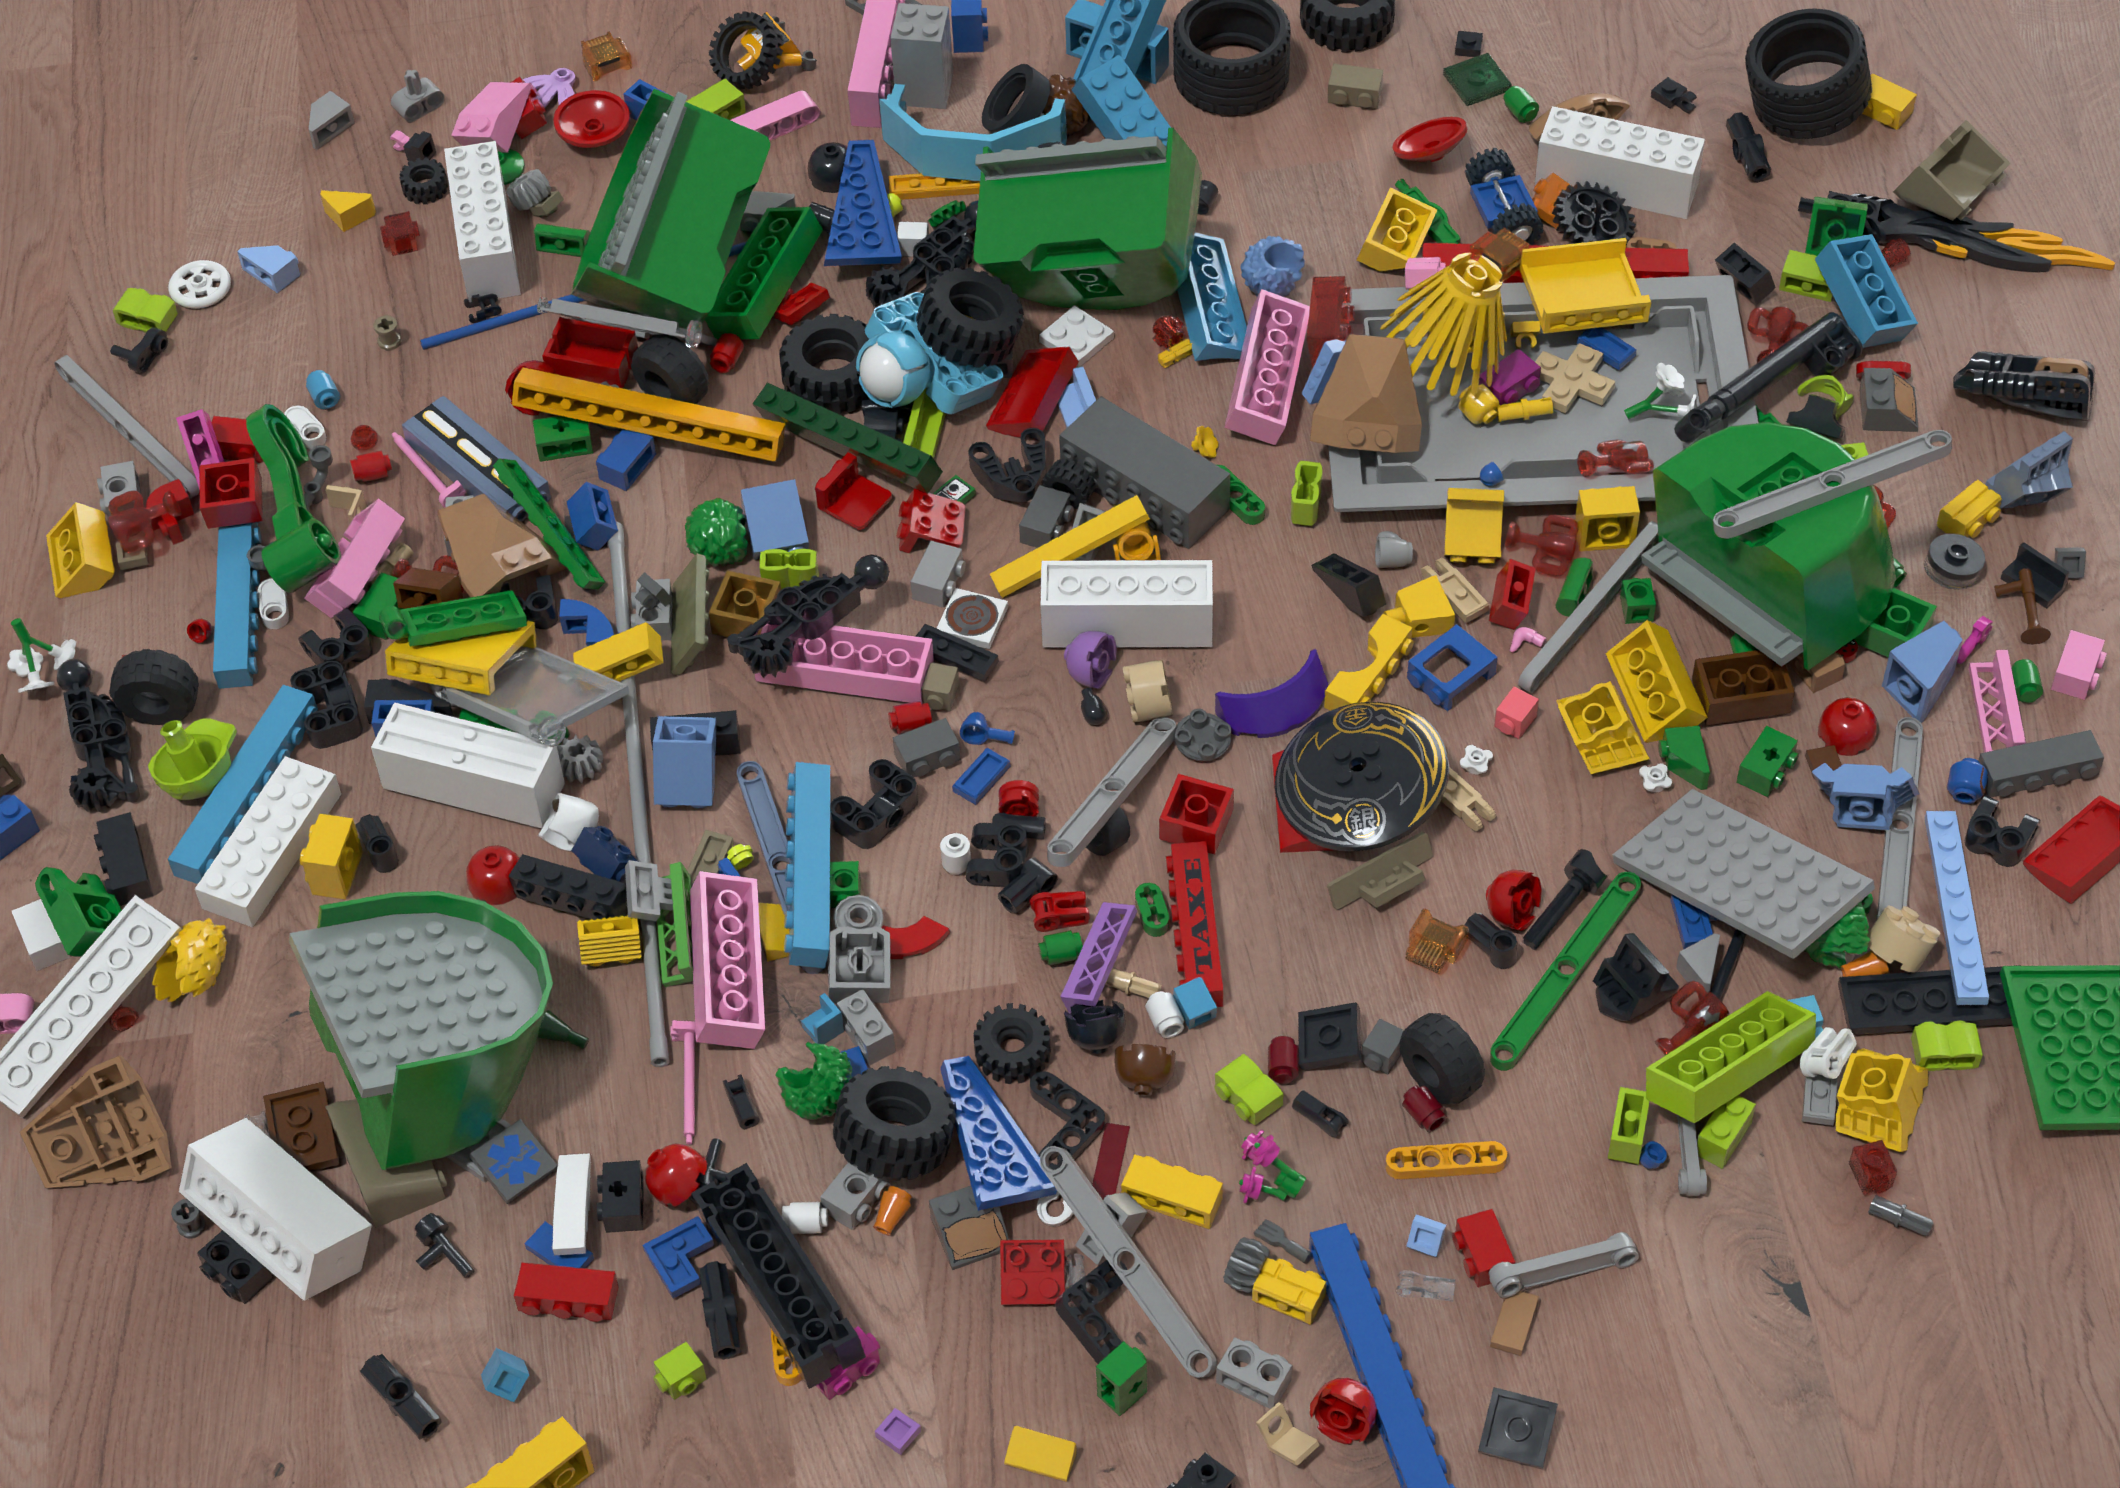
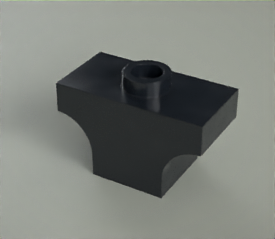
(1818, 416)

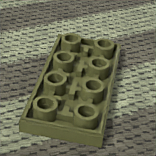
(689, 614)

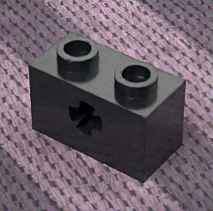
(621, 1196)

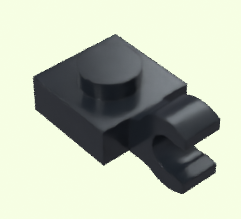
(1672, 93)

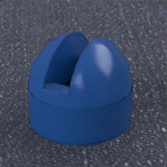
(1491, 474)
(1652, 1155)

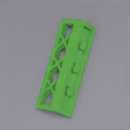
(681, 928)

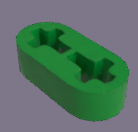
(1146, 911)

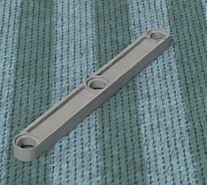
(126, 424)
(1814, 490)
(1588, 610)
(1103, 803)
(1898, 842)
(1139, 1279)

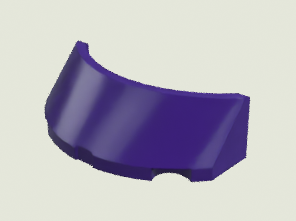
(1277, 709)

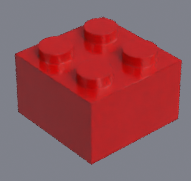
(230, 493)
(1196, 812)

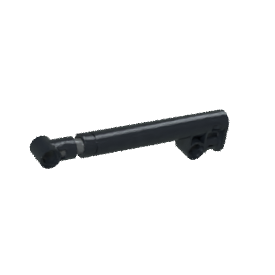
(1819, 347)

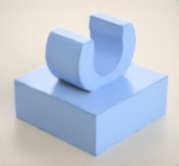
(1426, 1235)

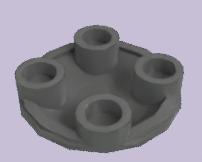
(1202, 736)

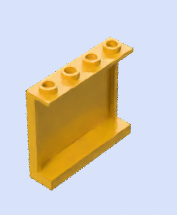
(1583, 286)
(459, 664)

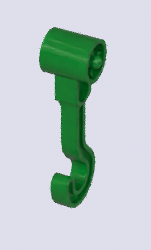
(302, 543)

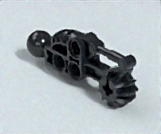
(941, 250)
(805, 613)
(96, 733)

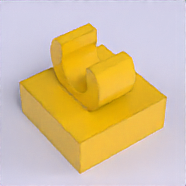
(1527, 330)

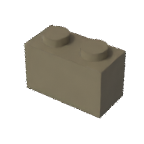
(1355, 86)

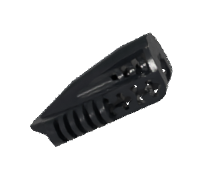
(2014, 383)

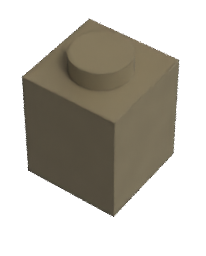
(940, 686)

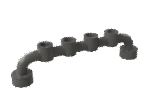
(320, 458)

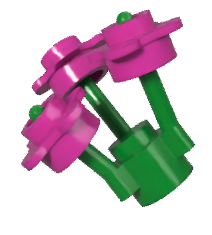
(1265, 1152)

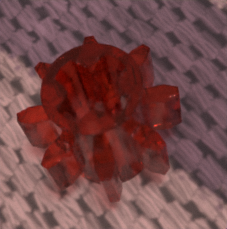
(1168, 331)

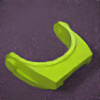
(1830, 386)

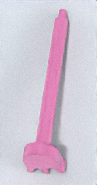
(452, 491)
(686, 1032)

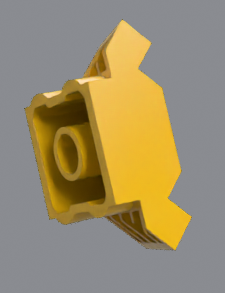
(1602, 728)
(1880, 1098)

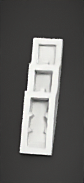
(571, 1204)

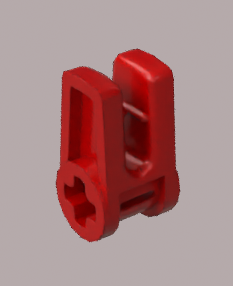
(1060, 910)

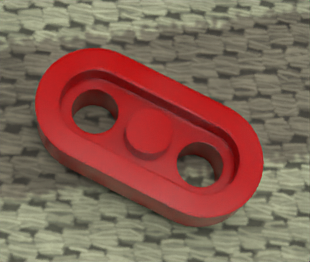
(1899, 367)

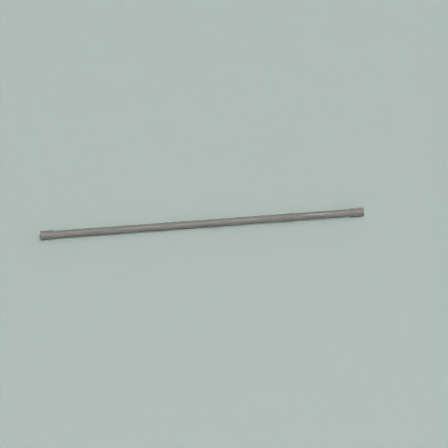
(658, 1040)

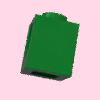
(1637, 600)
(841, 875)

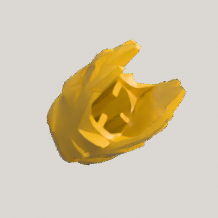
(190, 961)

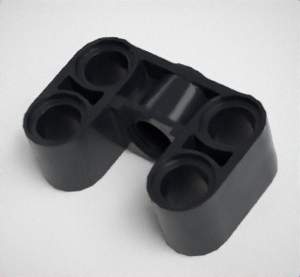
(340, 719)
(893, 800)

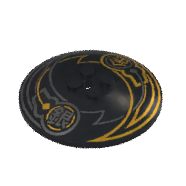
(1369, 807)

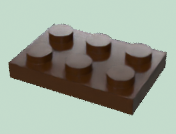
(302, 1125)

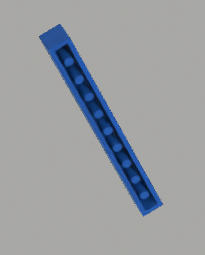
(1377, 1359)

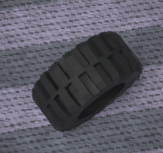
(1347, 27)
(961, 338)
(822, 340)
(891, 1148)

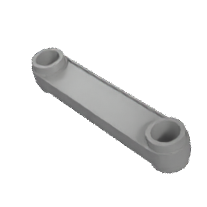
(1691, 1178)
(1510, 1278)

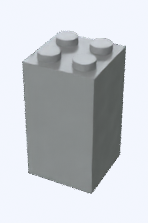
(922, 54)

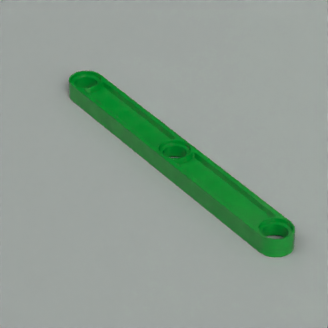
(1554, 985)

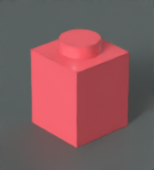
(1516, 713)

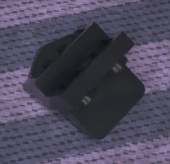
(1632, 981)

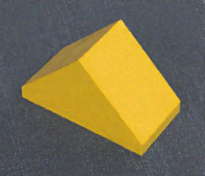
(348, 208)

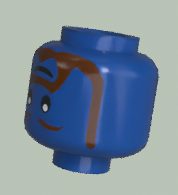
(1967, 780)

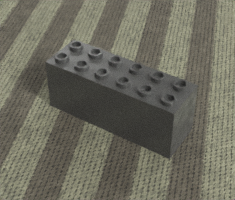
(1132, 458)

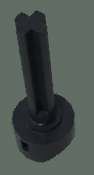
(1582, 875)

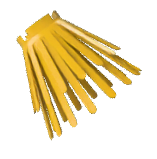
(1462, 293)

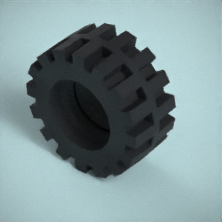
(419, 171)
(1070, 479)

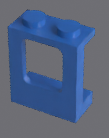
(1478, 657)

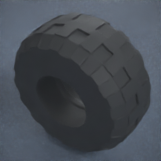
(669, 370)
(154, 687)
(1442, 1058)

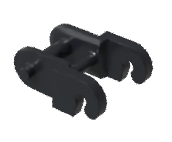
(485, 312)

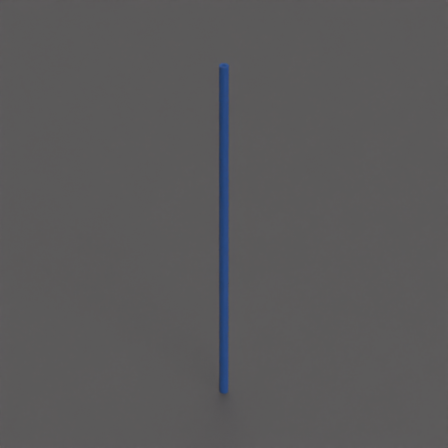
(510, 318)

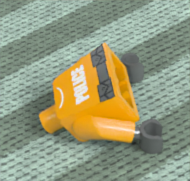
(753, 43)

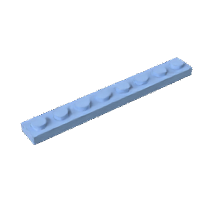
(1956, 908)

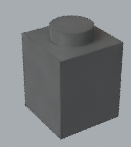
(1382, 1047)

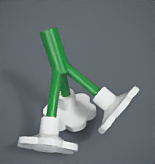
(1669, 382)
(27, 661)

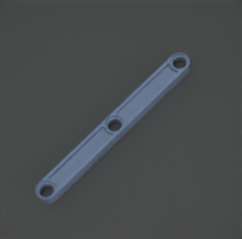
(767, 830)

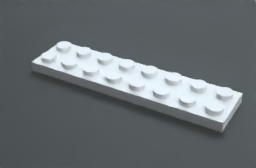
(82, 1003)

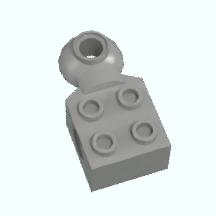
(859, 951)

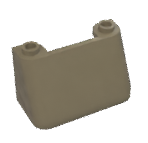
(1954, 174)
(386, 1192)

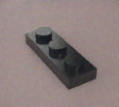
(960, 653)

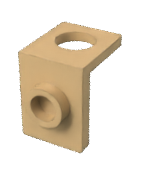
(347, 499)
(1286, 1440)

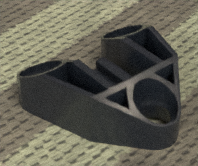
(1019, 485)

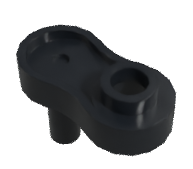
(144, 353)

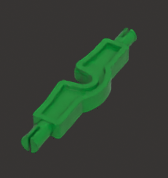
(1439, 229)

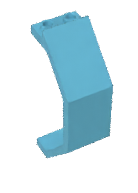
(954, 153)

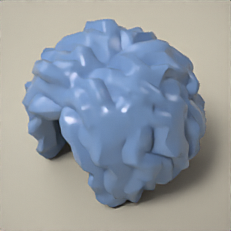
(1273, 266)

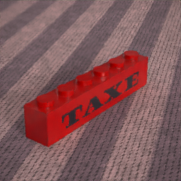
(1195, 916)

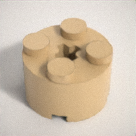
(1147, 691)
(1902, 938)

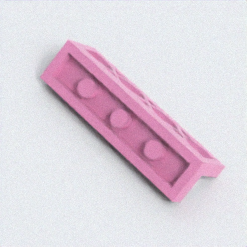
(2007, 702)

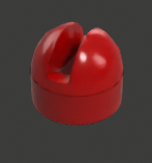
(196, 629)

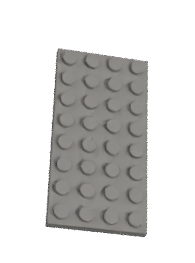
(1743, 873)

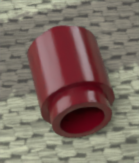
(1283, 1060)
(1424, 1108)

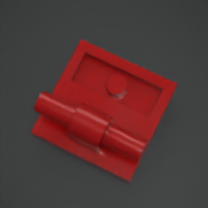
(1032, 1271)

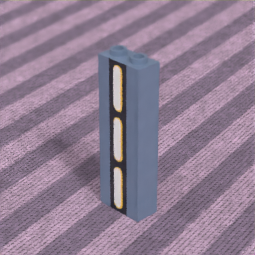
(467, 453)

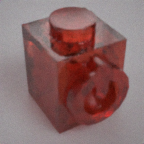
(400, 233)
(1873, 1167)

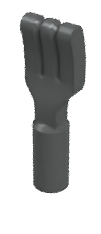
(1275, 1236)

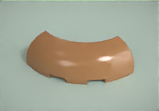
(1596, 104)

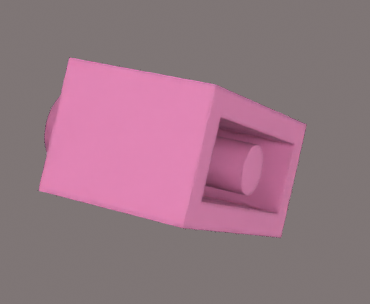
(2078, 664)

